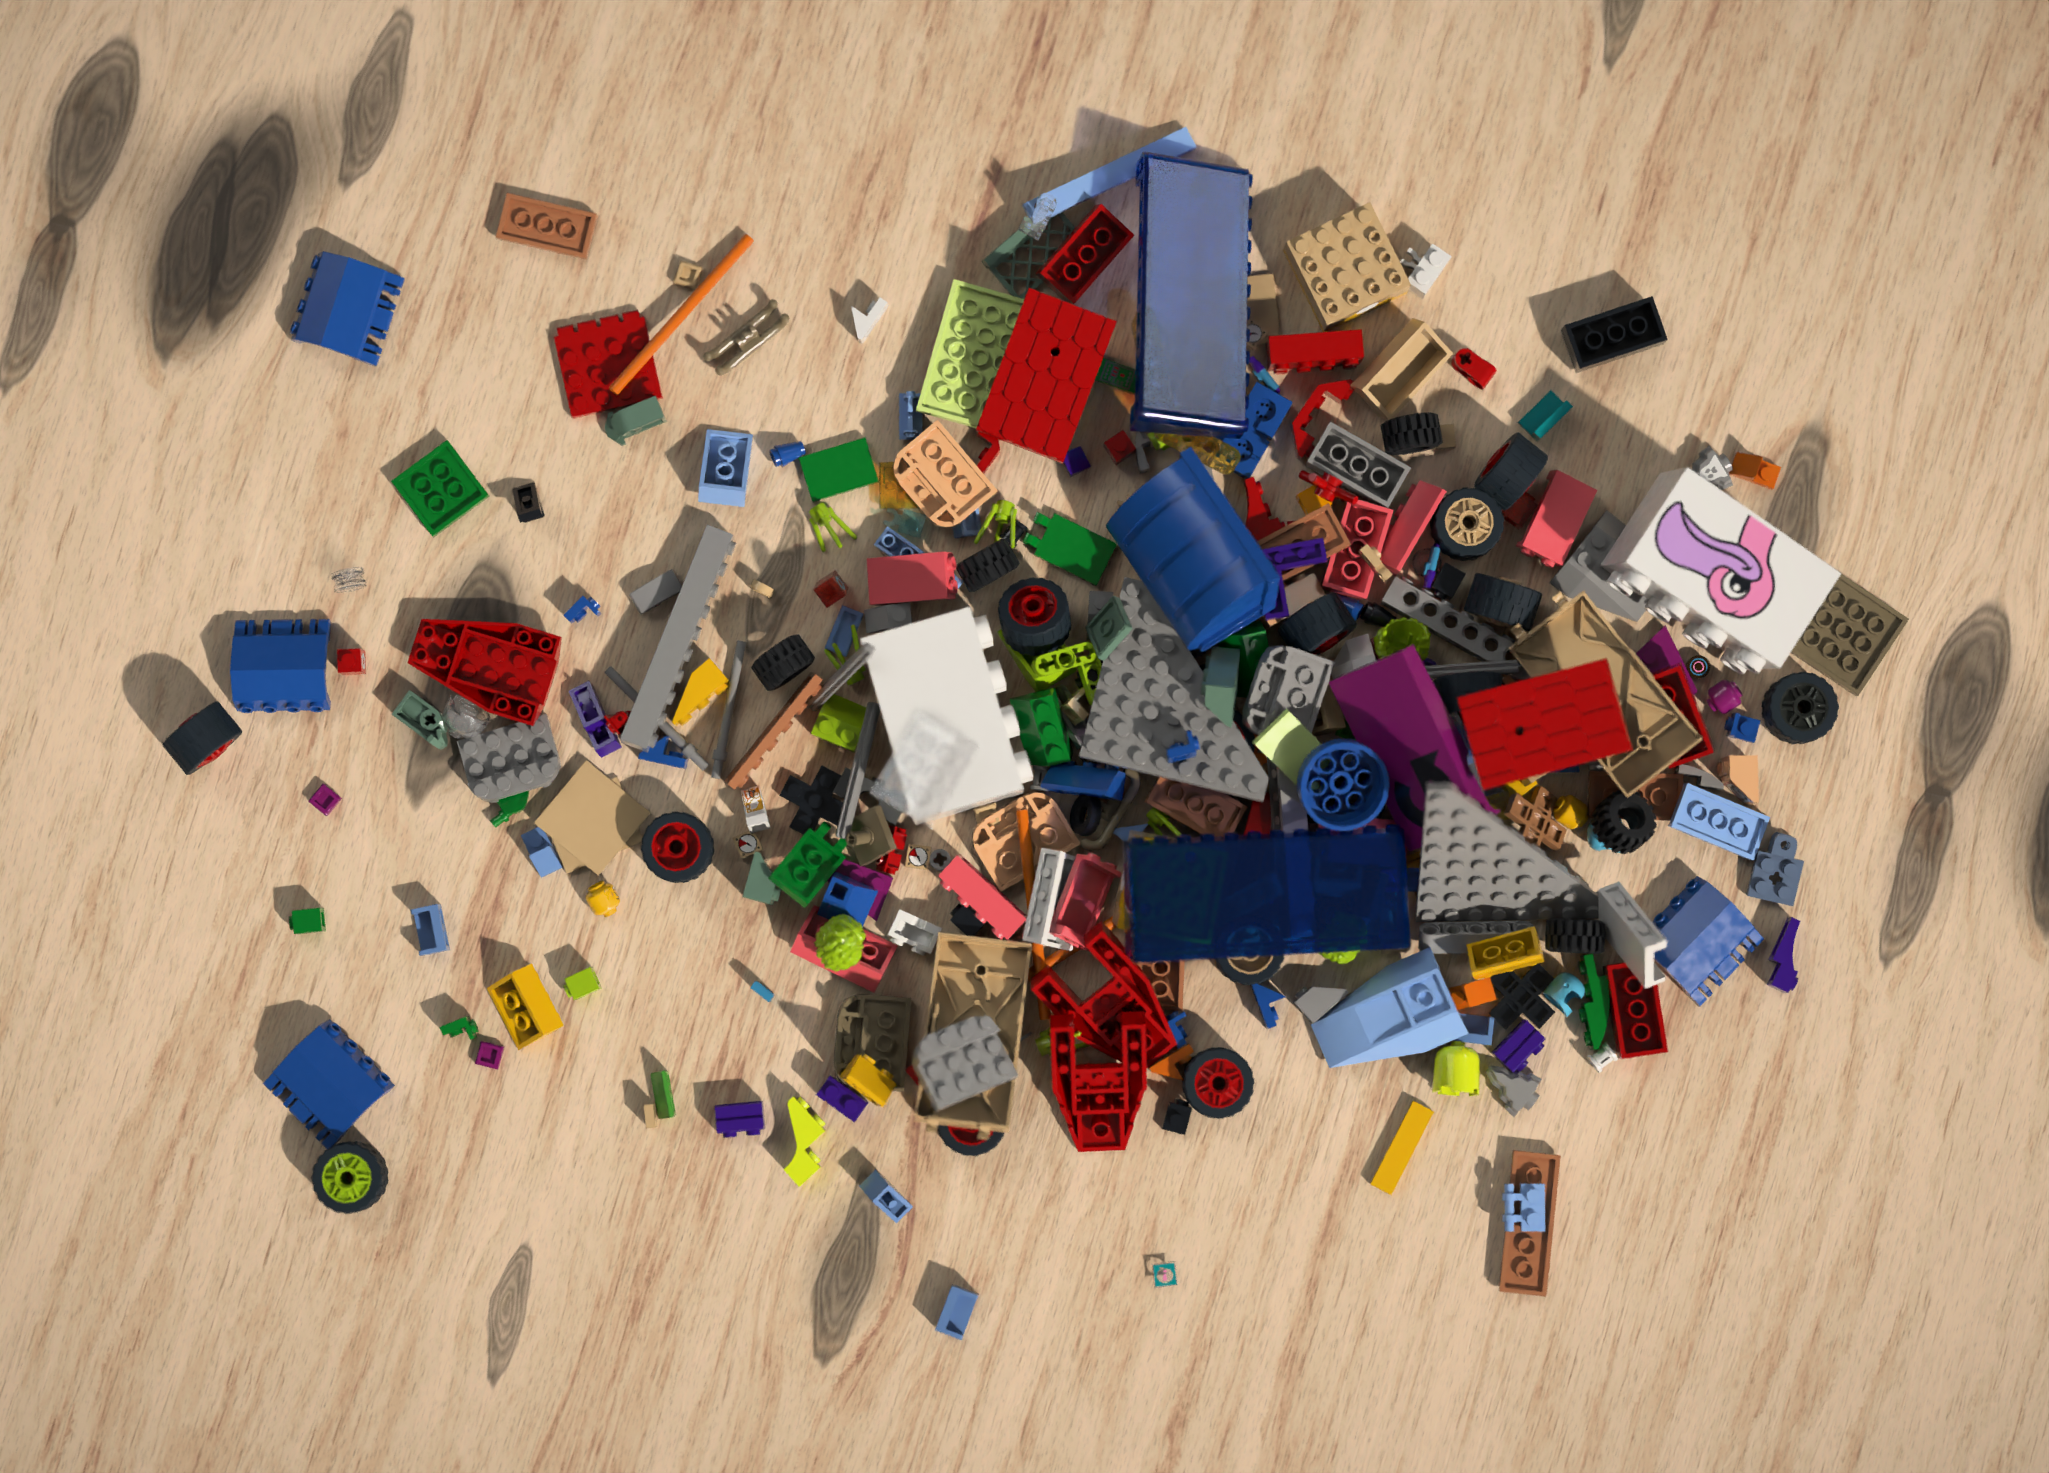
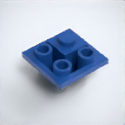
(848, 898)

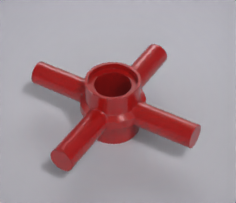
(1328, 487)

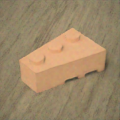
(1298, 594)

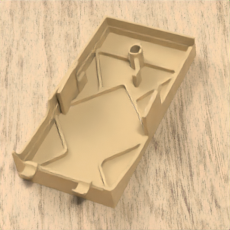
(968, 981)

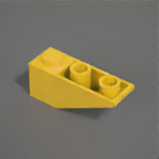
(701, 686)

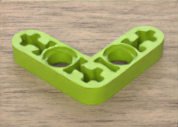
(1083, 665)

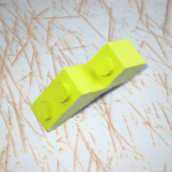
(806, 1130)

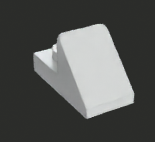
(865, 324)

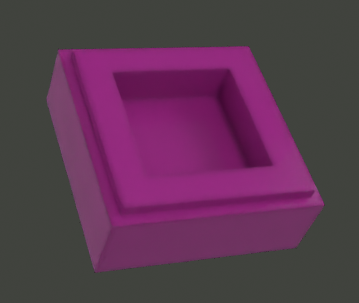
(325, 799)
(489, 1055)

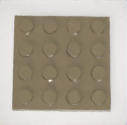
(1849, 635)

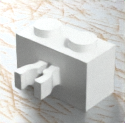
(1427, 269)

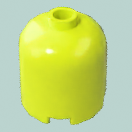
(1456, 1070)

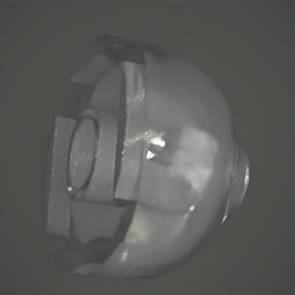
(463, 718)

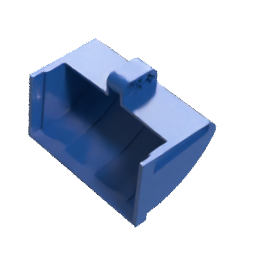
(1194, 554)

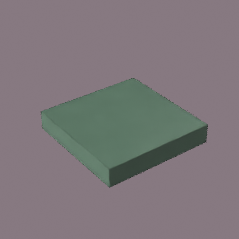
(1108, 628)

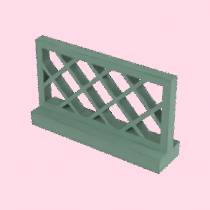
(1011, 245)

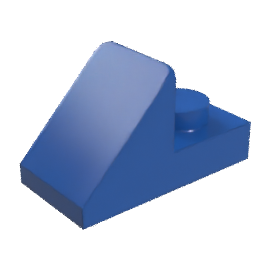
(658, 755)
(1263, 998)

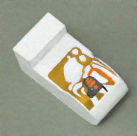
(755, 809)

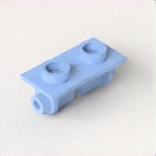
(909, 420)

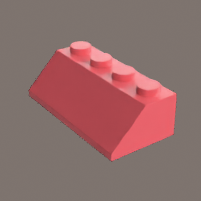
(1410, 524)
(1347, 570)
(983, 897)
(869, 969)

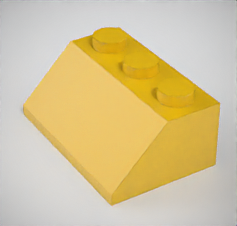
(1505, 953)
(525, 1006)

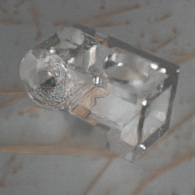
(1043, 211)

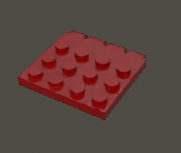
(597, 356)

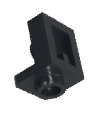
(1177, 1117)

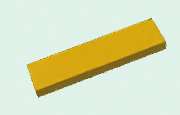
(1401, 1147)

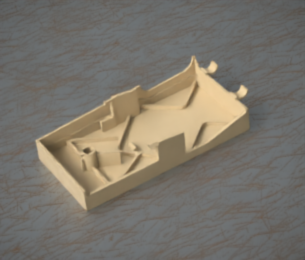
(1655, 725)

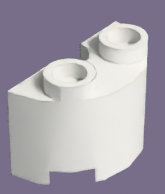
(914, 932)

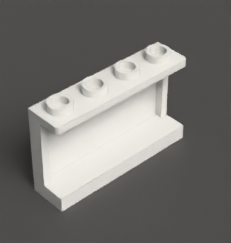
(1048, 886)
(1631, 933)

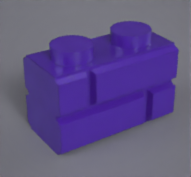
(1519, 1046)
(842, 1098)
(739, 1118)

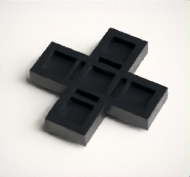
(814, 800)
(1522, 997)

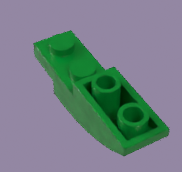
(1596, 1011)

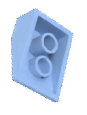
(725, 468)

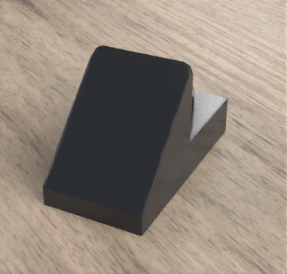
(527, 503)

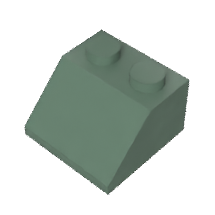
(758, 885)

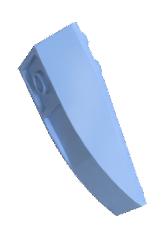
(1391, 1015)

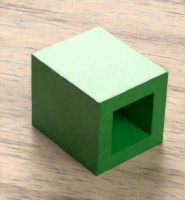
(307, 921)

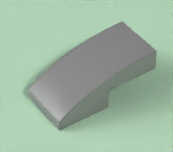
(655, 592)
(1704, 779)

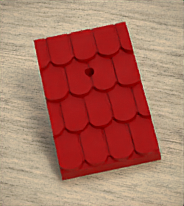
(1046, 375)
(1565, 721)

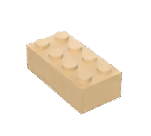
(1401, 369)

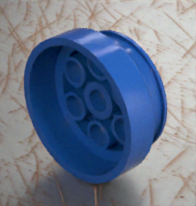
(1371, 792)

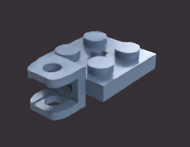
(1776, 860)

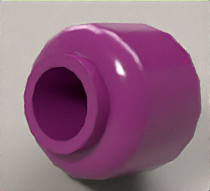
(1724, 696)

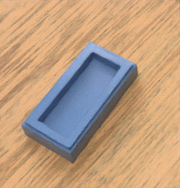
(841, 632)

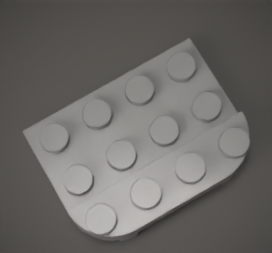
(1287, 681)
(510, 760)
(962, 1061)

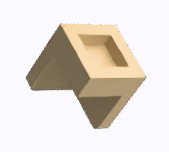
(1076, 707)

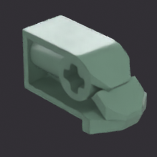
(634, 420)
(416, 714)

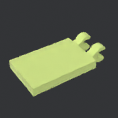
(1288, 744)

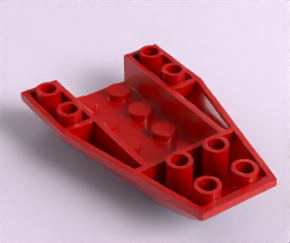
(490, 664)

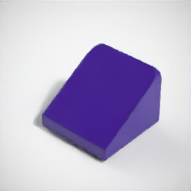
(1076, 461)

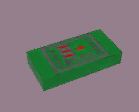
(1116, 376)

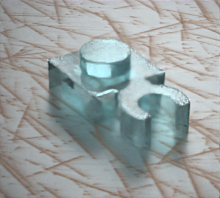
(909, 522)

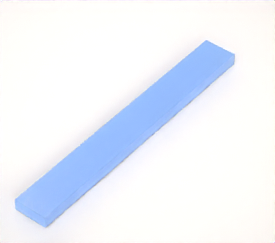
(1113, 173)

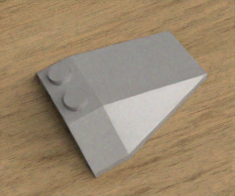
(1585, 573)

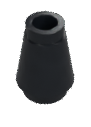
(1376, 615)

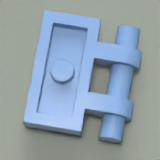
(1531, 1207)

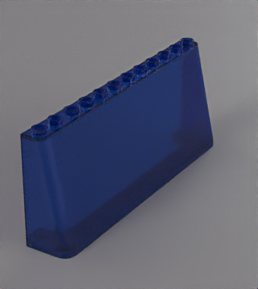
(1192, 297)
(1265, 894)

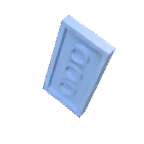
(1719, 821)

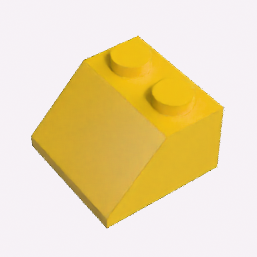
(868, 1080)

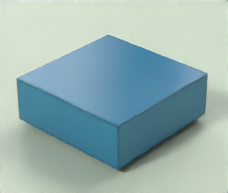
(762, 991)

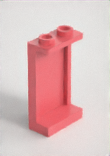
(1557, 519)
(911, 578)
(1082, 899)

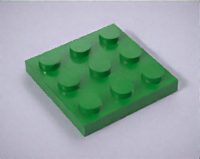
(440, 488)

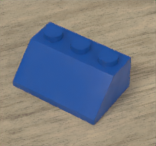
(1085, 780)

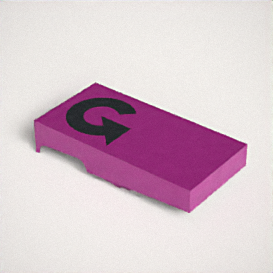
(1405, 722)

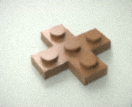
(1535, 818)

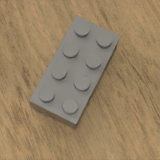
(1359, 465)

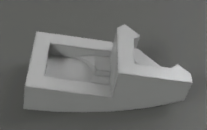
(1141, 442)

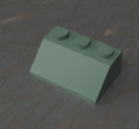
(1221, 682)

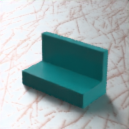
(1544, 415)

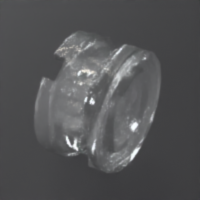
(348, 580)

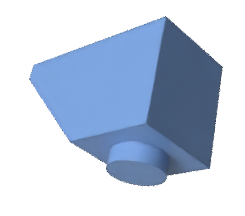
(885, 1196)

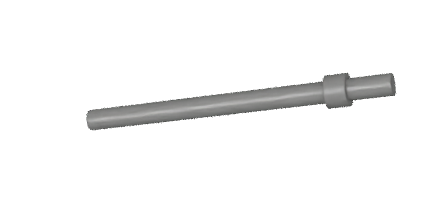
(688, 750)
(720, 753)

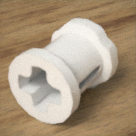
(1602, 1057)

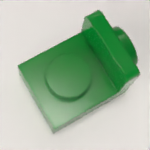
(455, 1027)

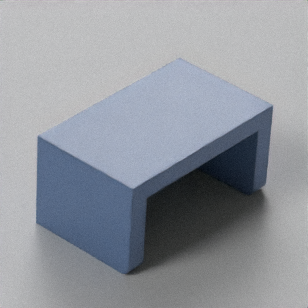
(431, 929)
(1479, 1029)
(956, 1311)

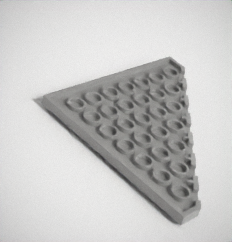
(1150, 700)
(1488, 871)

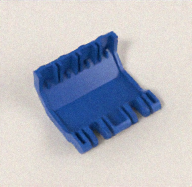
(344, 306)
(280, 666)
(1700, 937)
(329, 1081)

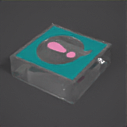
(1164, 1274)

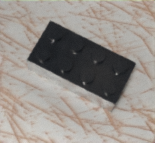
(1614, 334)

